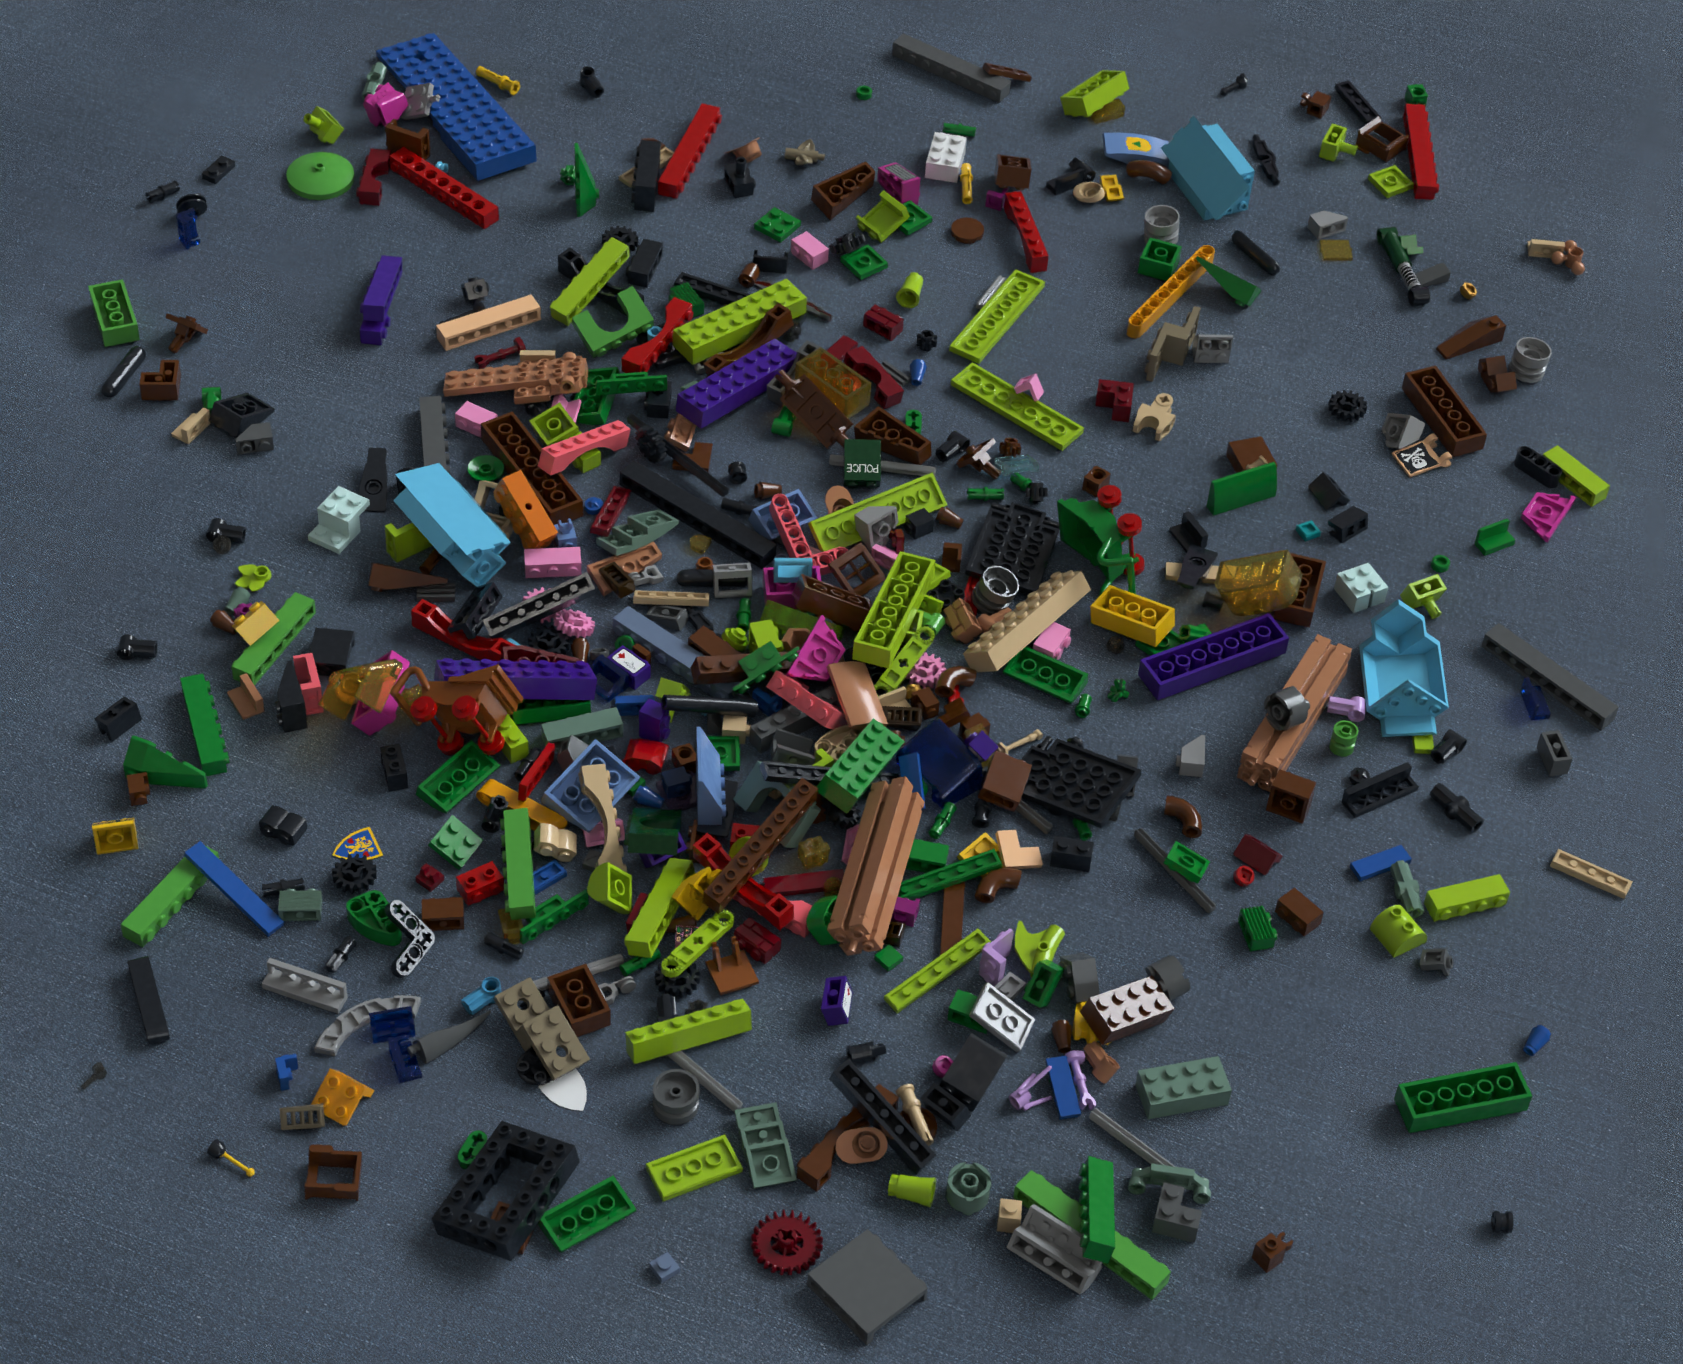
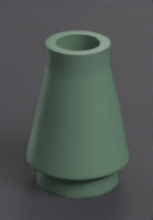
(238, 596)

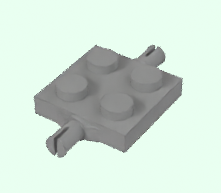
(419, 101)

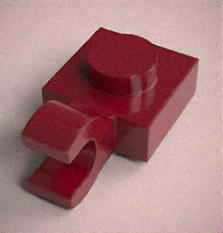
(897, 540)

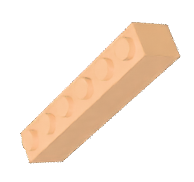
(488, 322)

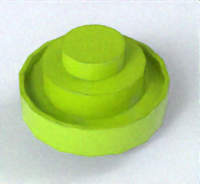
(736, 638)

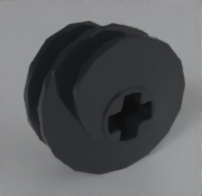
(194, 201)

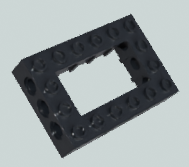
(505, 1237)

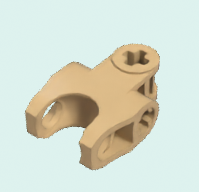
(1156, 416)

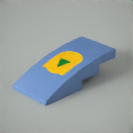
(1133, 147)

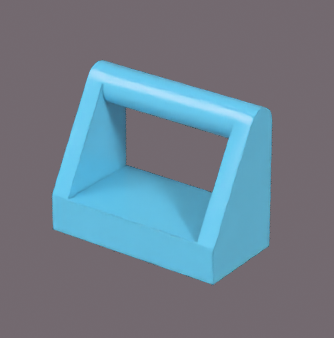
(789, 569)

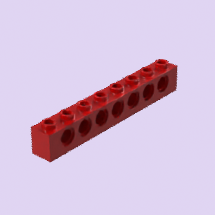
(444, 188)

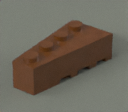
(842, 189)
(895, 436)

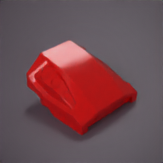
(646, 755)

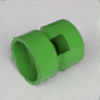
(1343, 738)

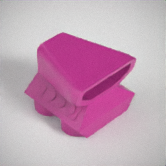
(385, 105)

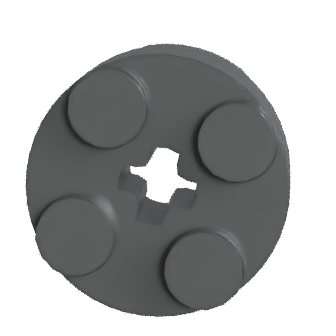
(1286, 708)
(1169, 976)

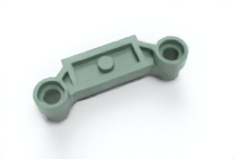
(1179, 1176)

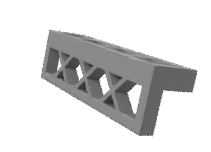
(305, 988)

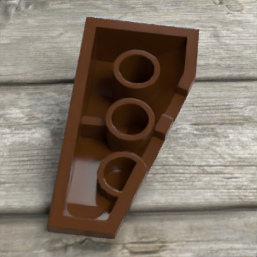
(1473, 337)
(390, 577)

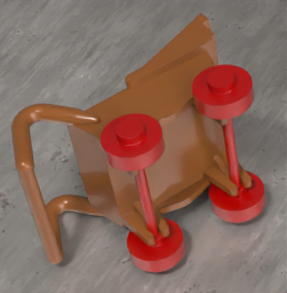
(463, 704)

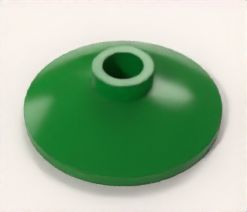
(486, 468)

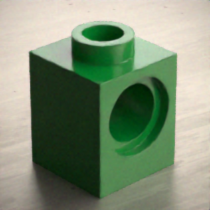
(1416, 94)

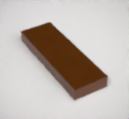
(1007, 72)

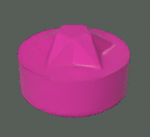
(941, 1065)

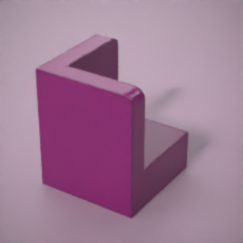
(996, 200)

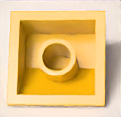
(255, 622)
(115, 835)

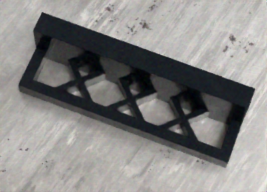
(475, 609)
(1372, 787)

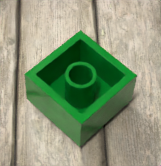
(1159, 259)

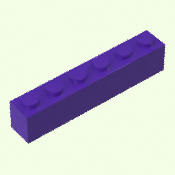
(381, 288)

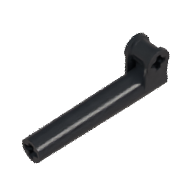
(739, 705)

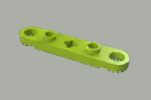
(911, 654)
(688, 952)

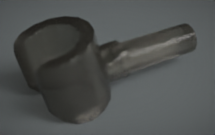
(99, 1073)

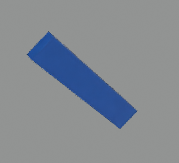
(234, 888)

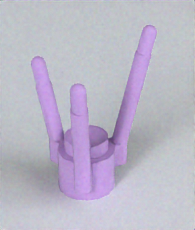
(1021, 1097)

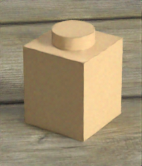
(736, 727)
(1009, 1215)

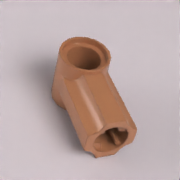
(986, 621)
(1103, 1065)

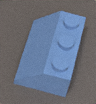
(764, 524)

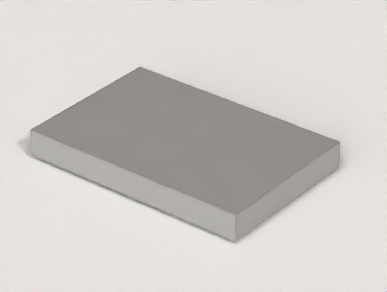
(1002, 1017)

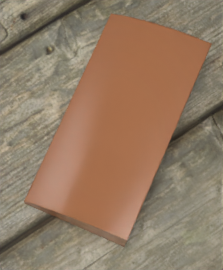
(856, 694)

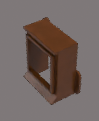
(1369, 144)
(327, 1157)

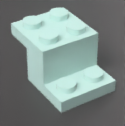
(338, 520)

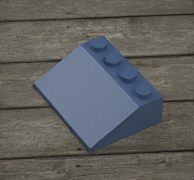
(709, 782)
(565, 793)

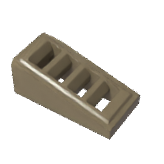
(302, 1125)

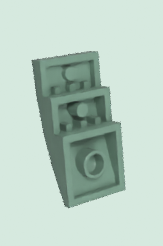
(638, 532)
(765, 1145)

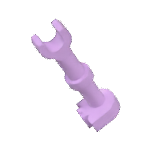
(1074, 1059)

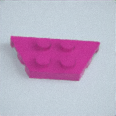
(1546, 513)
(816, 653)

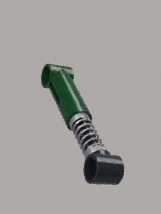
(1389, 239)

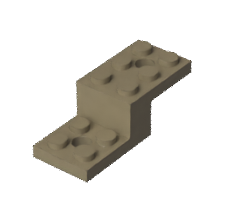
(1172, 343)
(541, 1028)

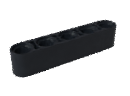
(148, 1000)

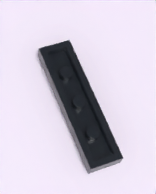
(1356, 101)

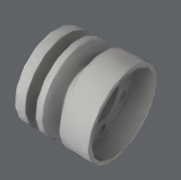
(1162, 224)
(1530, 359)

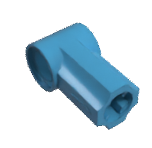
(481, 996)

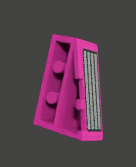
(899, 183)

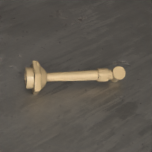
(1031, 737)

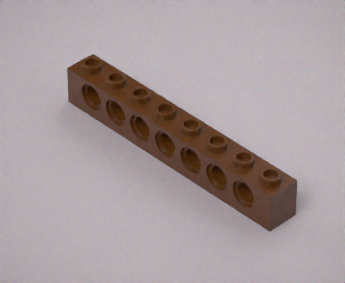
(760, 845)

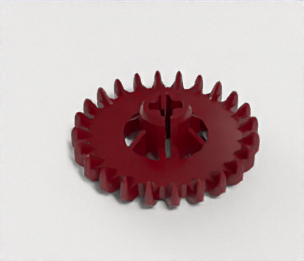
(784, 1233)

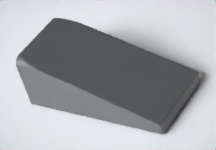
(1434, 275)
(669, 616)

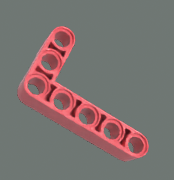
(799, 543)

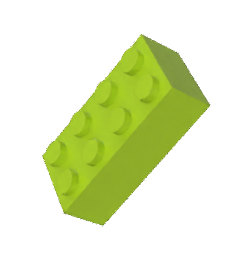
(1094, 93)

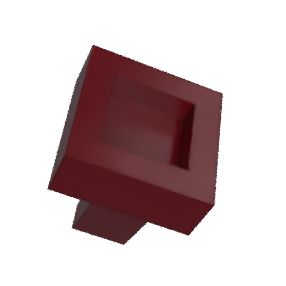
(429, 877)

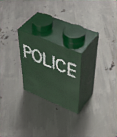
(862, 463)

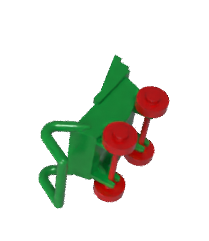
(1094, 534)

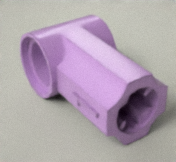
(1353, 708)

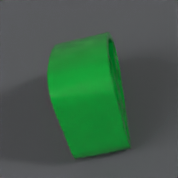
(369, 919)
(819, 919)

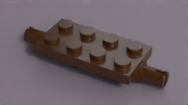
(814, 409)

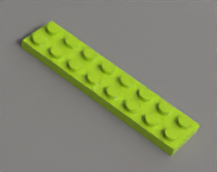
(997, 316)
(1017, 407)
(839, 527)

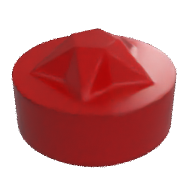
(1243, 876)

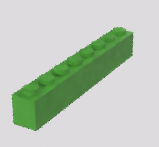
(1127, 1259)

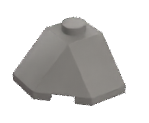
(1401, 430)
(875, 524)

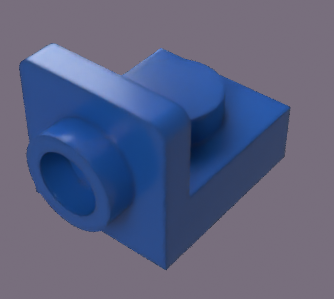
(766, 703)
(284, 1066)

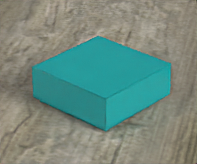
(1308, 530)

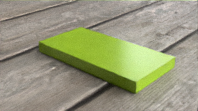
(693, 1167)

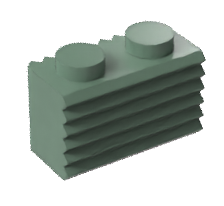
(300, 905)

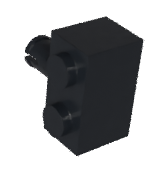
(739, 178)

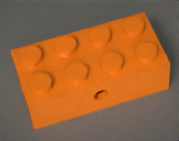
(525, 511)

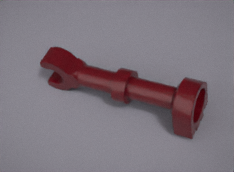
(483, 360)

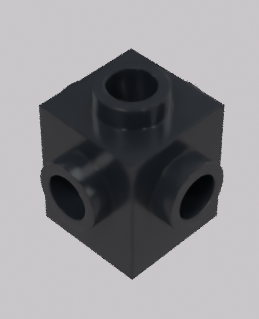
(470, 292)

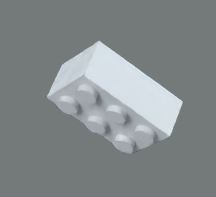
(945, 157)

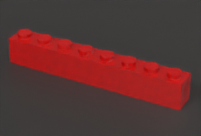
(689, 151)
(1420, 152)

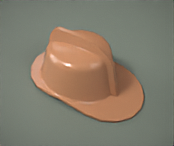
(749, 151)
(837, 498)
(861, 1145)

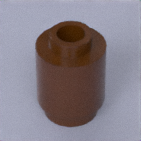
(749, 275)

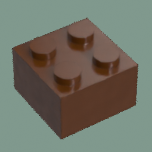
(1291, 796)

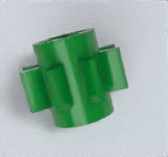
(568, 175)

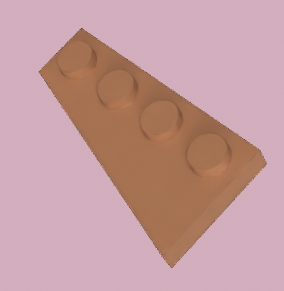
(629, 562)

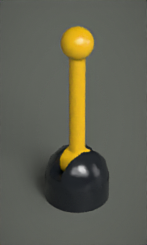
(218, 1150)

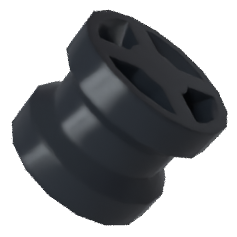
(737, 472)
(1502, 1221)

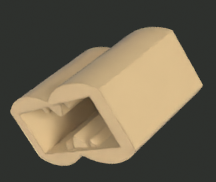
(555, 842)

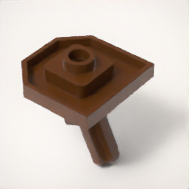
(184, 331)
(979, 458)

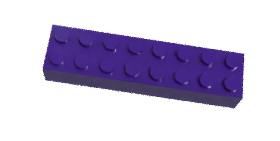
(734, 384)
(1213, 656)
(532, 679)

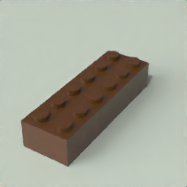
(1444, 411)

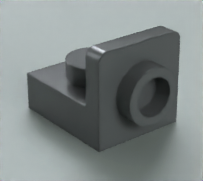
(1436, 960)

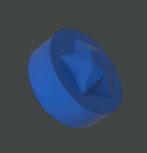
(593, 505)

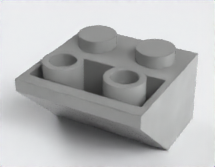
(1212, 348)

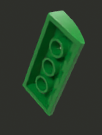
(595, 408)
(1242, 488)
(1047, 674)
(549, 710)
(457, 778)
(586, 1214)

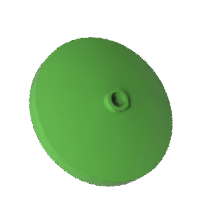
(320, 176)

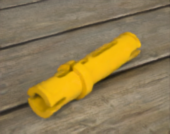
(966, 179)

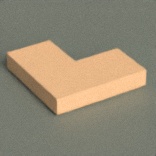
(1014, 856)

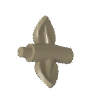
(804, 154)

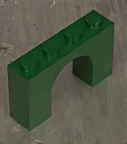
(653, 831)

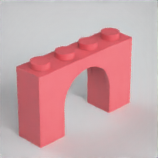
(796, 693)

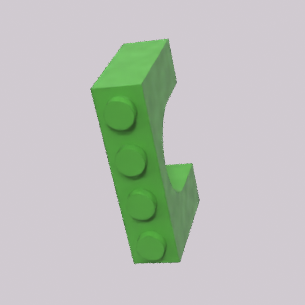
(600, 341)

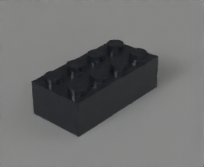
(646, 175)

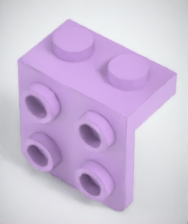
(993, 957)

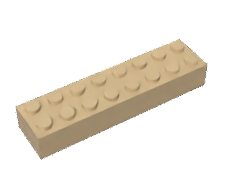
(1026, 621)

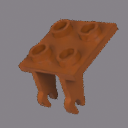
(732, 971)

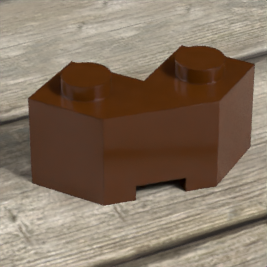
(1495, 374)

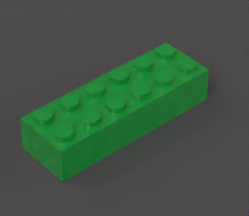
(859, 765)
(1462, 1097)

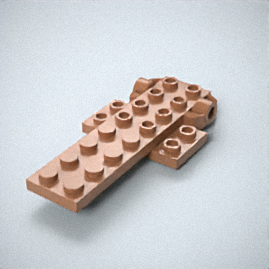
(531, 379)

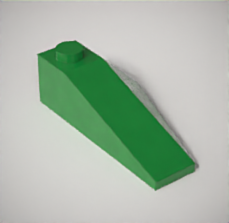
(585, 188)
(1239, 289)
(160, 766)

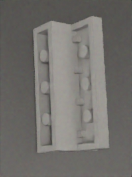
(1054, 1249)

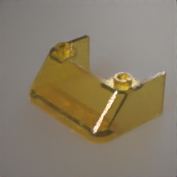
(367, 682)

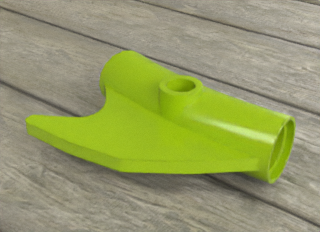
(1038, 946)

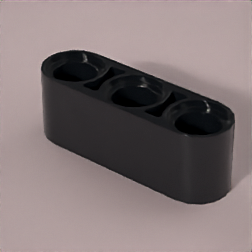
(1538, 467)

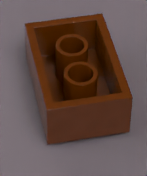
(1012, 172)
(579, 999)

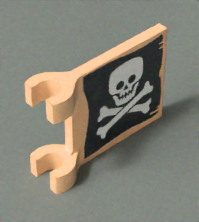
(1421, 457)

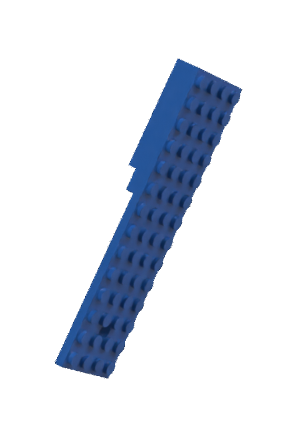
(466, 115)

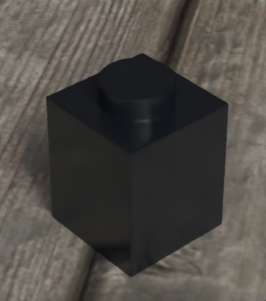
(919, 523)

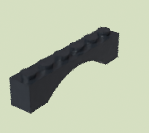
(571, 263)

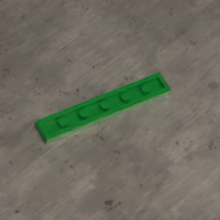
(950, 875)

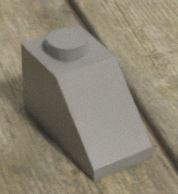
(1326, 224)
(1192, 758)

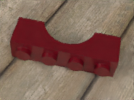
(376, 165)
(888, 390)

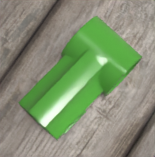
(934, 621)

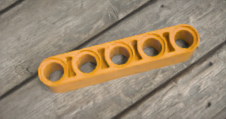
(537, 812)

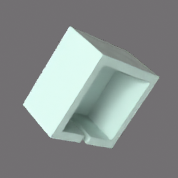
(1356, 587)

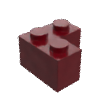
(1116, 396)

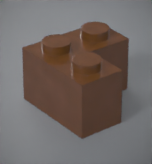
(161, 384)

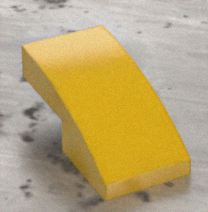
(1112, 189)

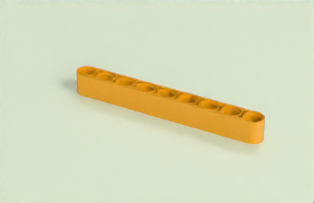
(1169, 292)

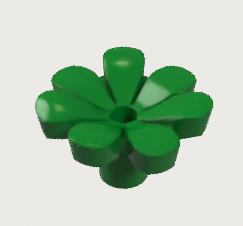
(1118, 690)

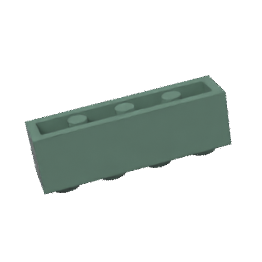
(596, 725)

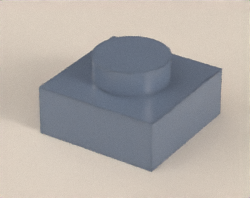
(664, 1267)

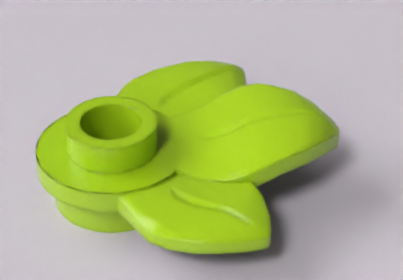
(253, 577)

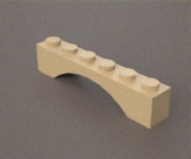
(595, 786)

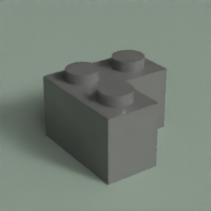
(1081, 975)
(1173, 1218)

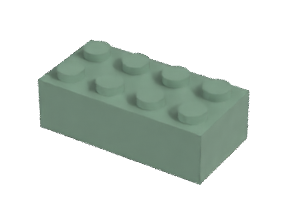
(1183, 1087)

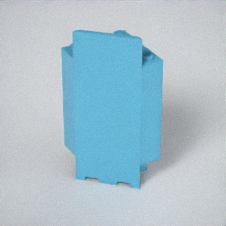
(1209, 170)
(453, 522)
(1403, 673)

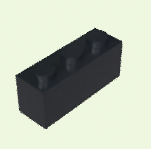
(644, 263)

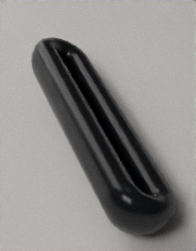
(1255, 252)
(123, 371)
(704, 578)

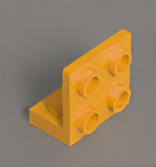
(340, 1096)

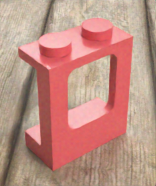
(307, 673)

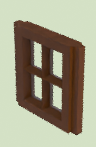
(847, 558)

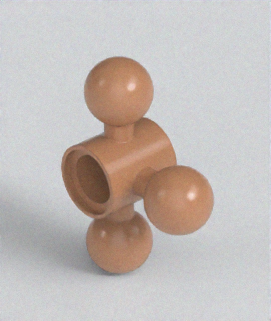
(1572, 259)

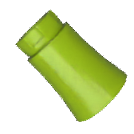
(909, 293)
(913, 1188)

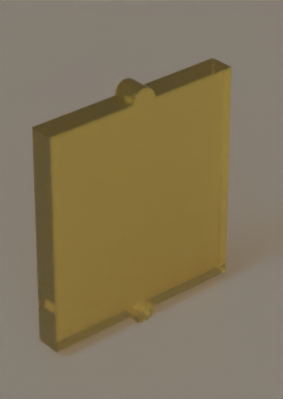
(1336, 250)

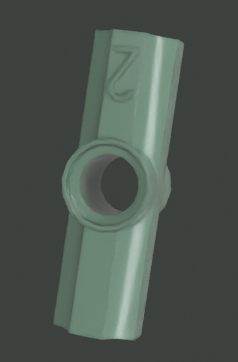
(374, 79)
(1406, 889)

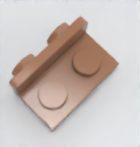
(680, 432)

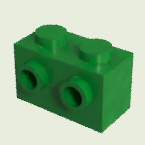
(1043, 983)

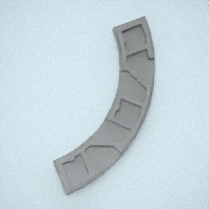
(357, 1017)

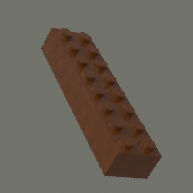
(519, 451)

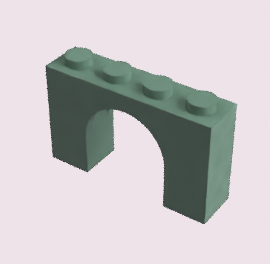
(755, 791)

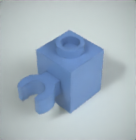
(566, 534)

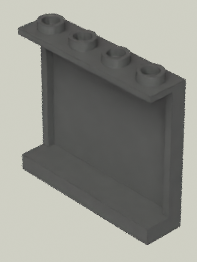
(866, 1285)

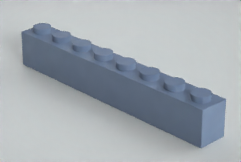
(665, 648)

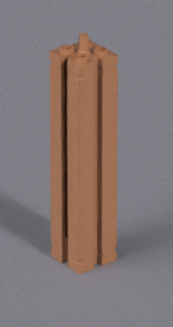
(1316, 679)
(876, 866)

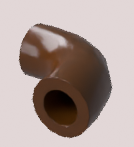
(1148, 169)
(954, 676)
(1186, 814)
(997, 880)

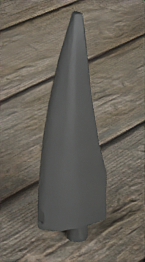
(439, 1042)

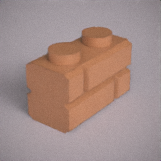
(962, 621)

